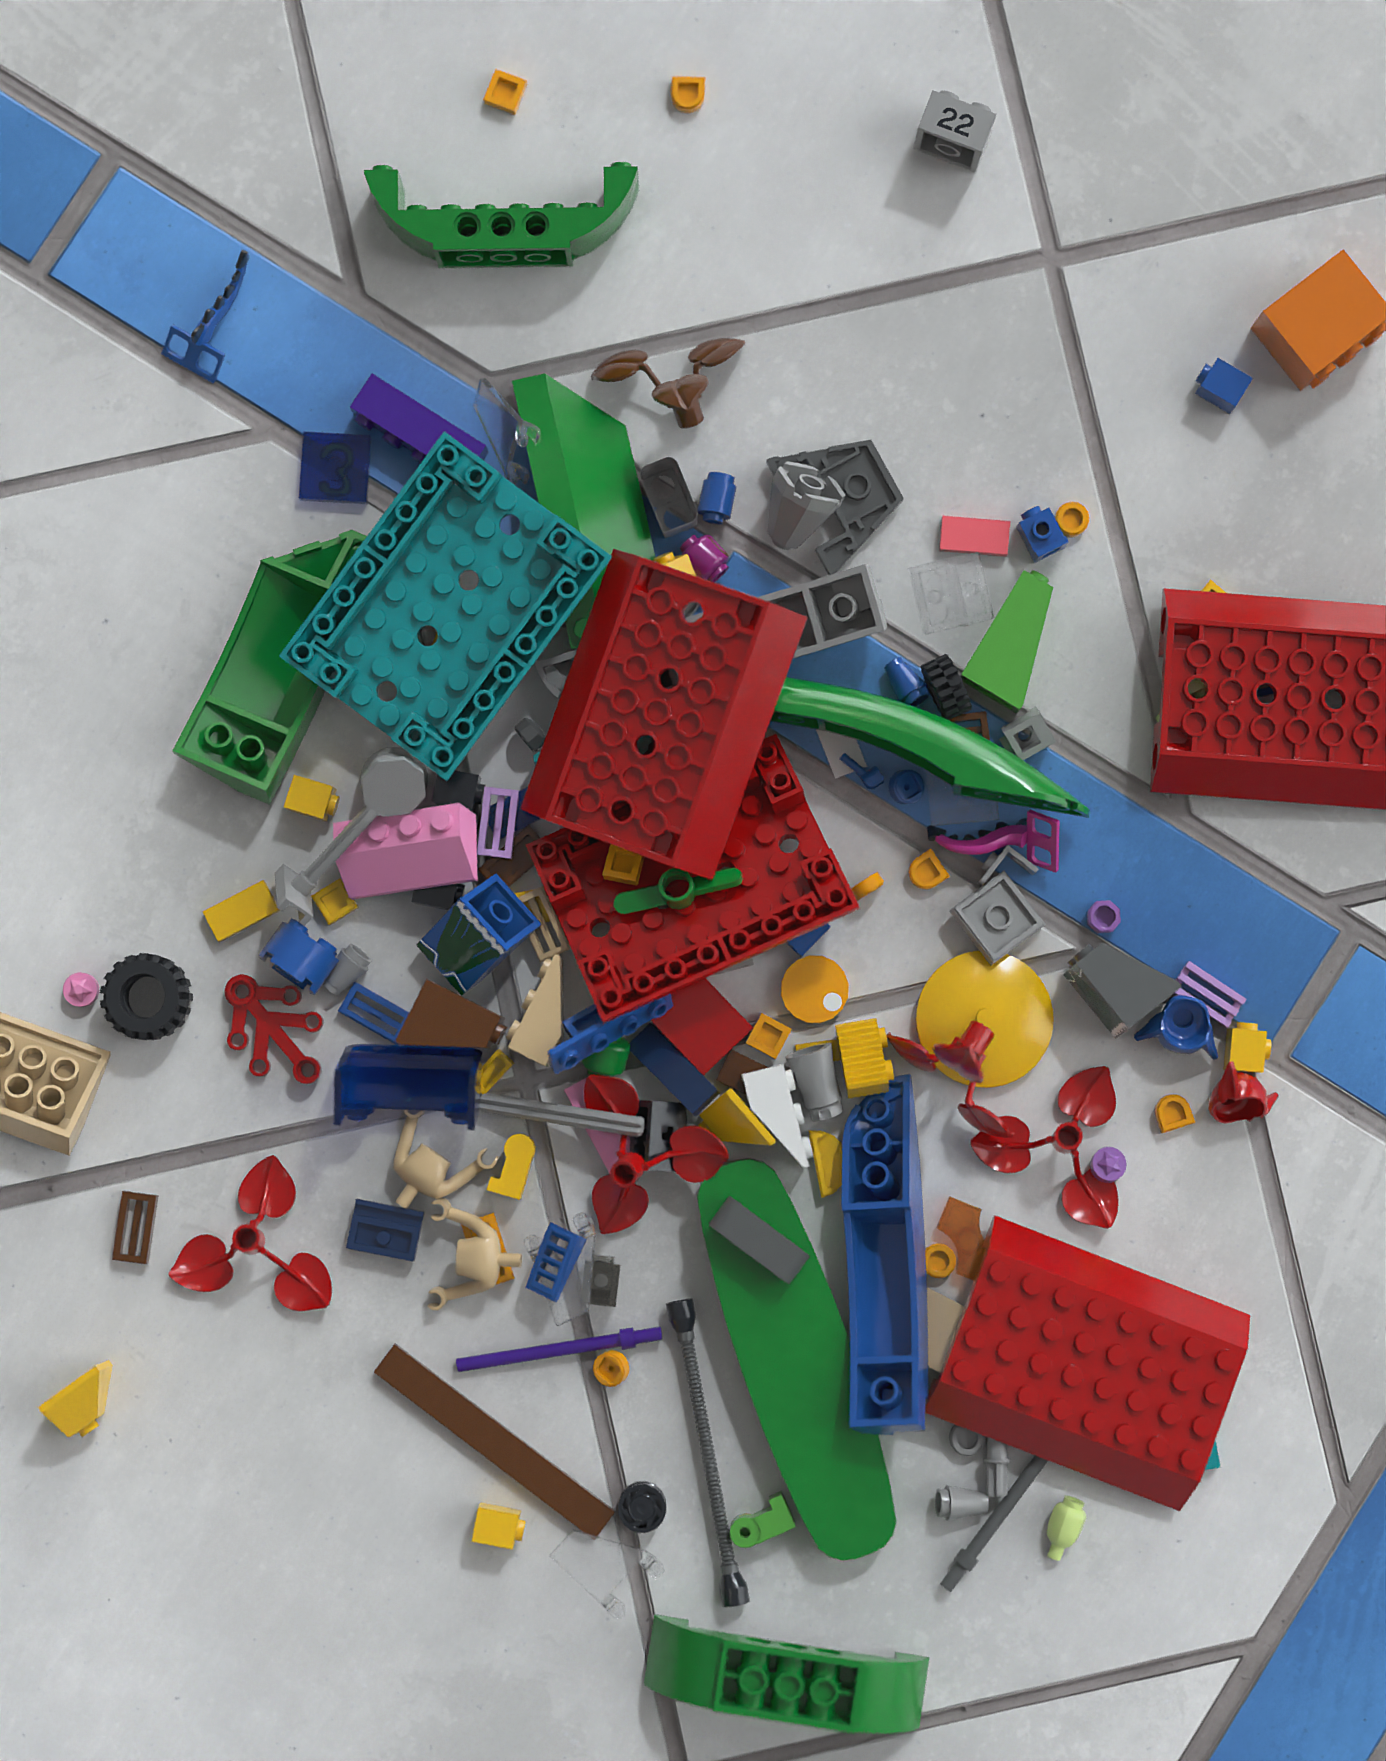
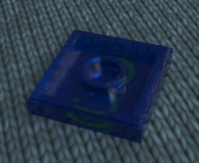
(335, 467)

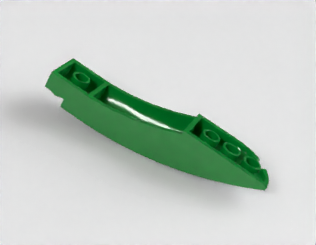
(927, 740)

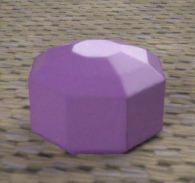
(1103, 916)

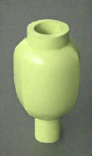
(1065, 1525)

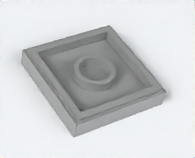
(997, 917)

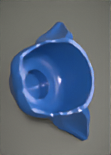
(1182, 1027)

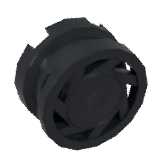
(642, 1506)

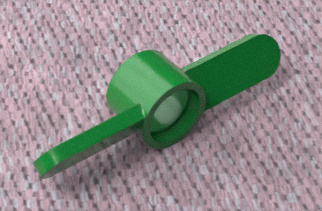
(655, 894)

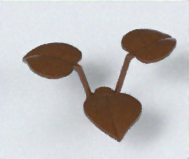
(681, 393)

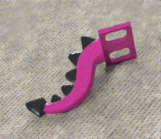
(1003, 835)

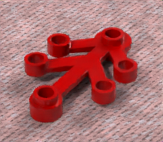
(270, 1024)

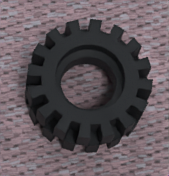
(946, 687)

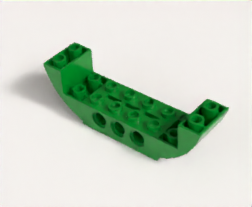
(563, 237)
(785, 1679)

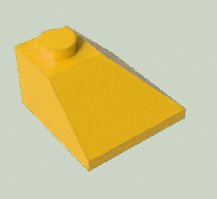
(734, 1121)
(80, 1402)

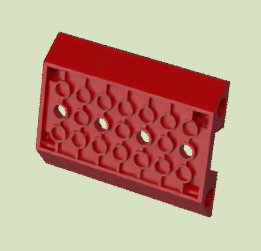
(701, 728)
(1296, 743)
(671, 948)

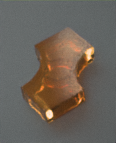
(962, 1226)

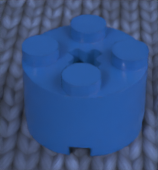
(299, 956)

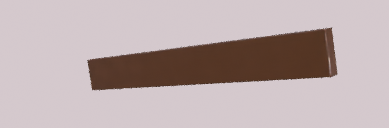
(494, 1441)

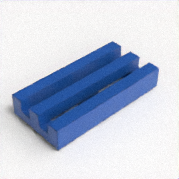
(369, 1025)

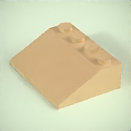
(46, 1083)

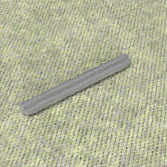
(562, 1114)

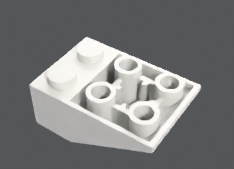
(772, 1103)

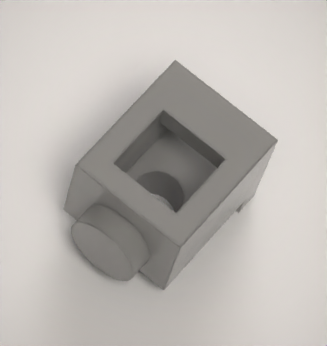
(1038, 739)

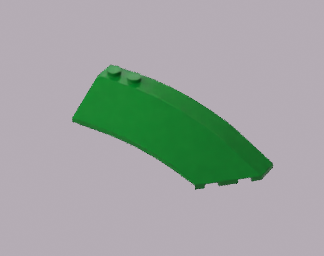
(584, 476)
(255, 700)

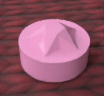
(81, 989)

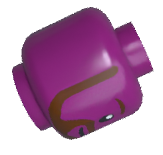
(706, 557)

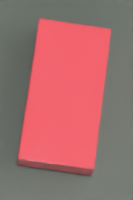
(974, 535)

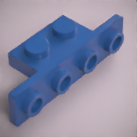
(591, 1035)

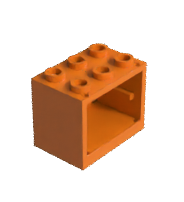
(1322, 321)

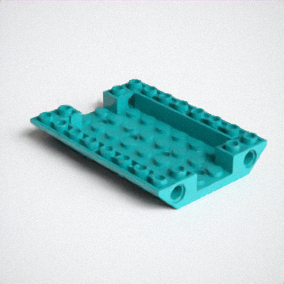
(409, 580)

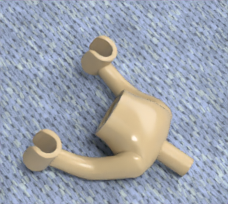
(426, 1169)
(475, 1257)

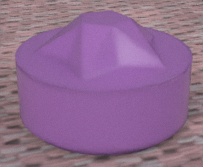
(1108, 1164)

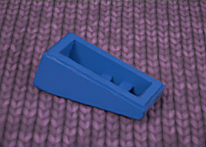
(547, 1246)

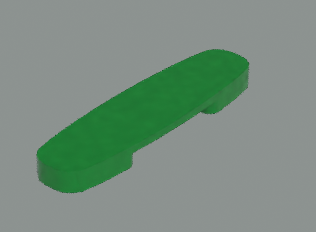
(798, 1370)

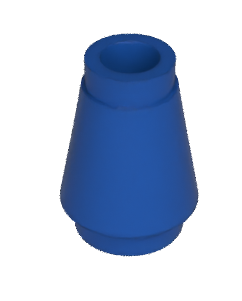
(906, 683)

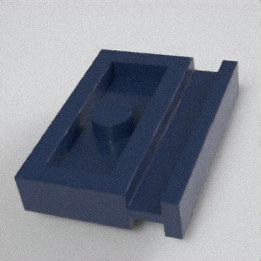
(385, 1230)

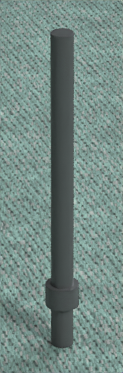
(967, 1557)

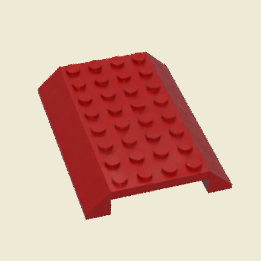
(1091, 1365)

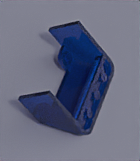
(408, 1079)

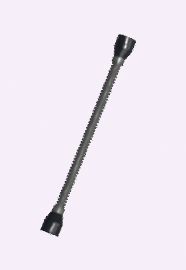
(732, 1586)

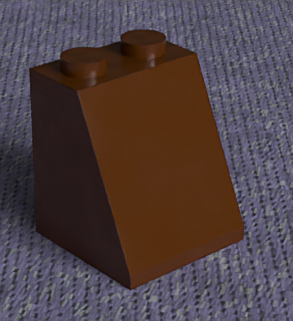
(449, 1020)

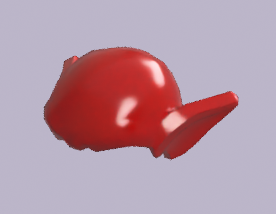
(1239, 1097)

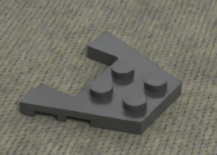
(868, 492)

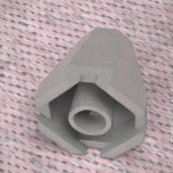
(800, 504)

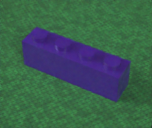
(405, 420)

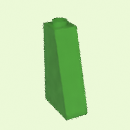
(1009, 648)

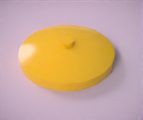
(1002, 997)

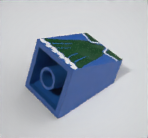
(478, 934)

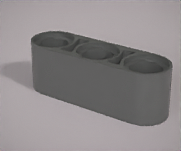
(759, 1240)

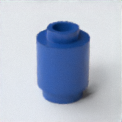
(717, 497)

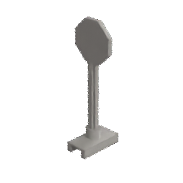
(389, 789)

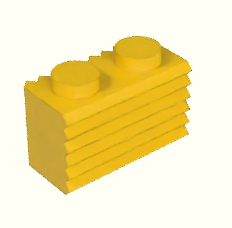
(863, 1058)

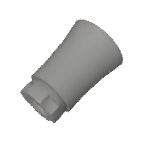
(817, 1080)

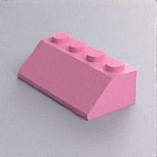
(410, 852)

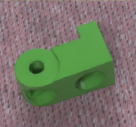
(753, 1529)

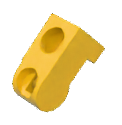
(519, 1157)

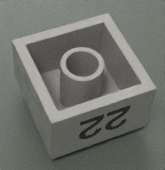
(954, 129)

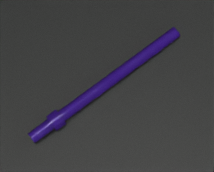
(626, 1338)

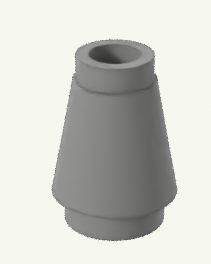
(351, 966)
(959, 1503)

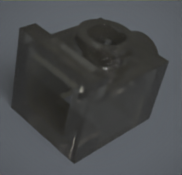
(608, 1294)

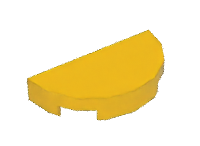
(827, 1161)

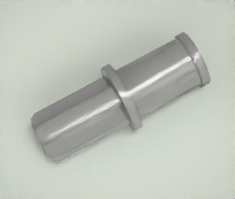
(996, 1468)

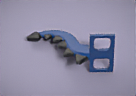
(202, 333)

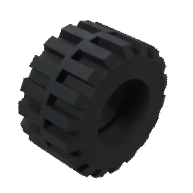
(117, 991)

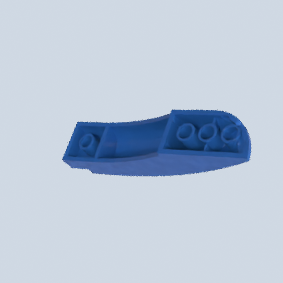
(885, 1263)

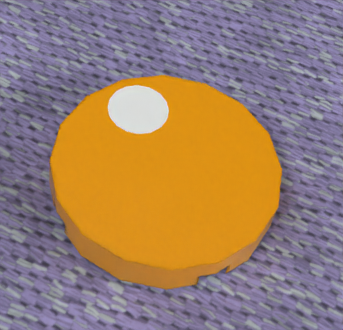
(814, 989)

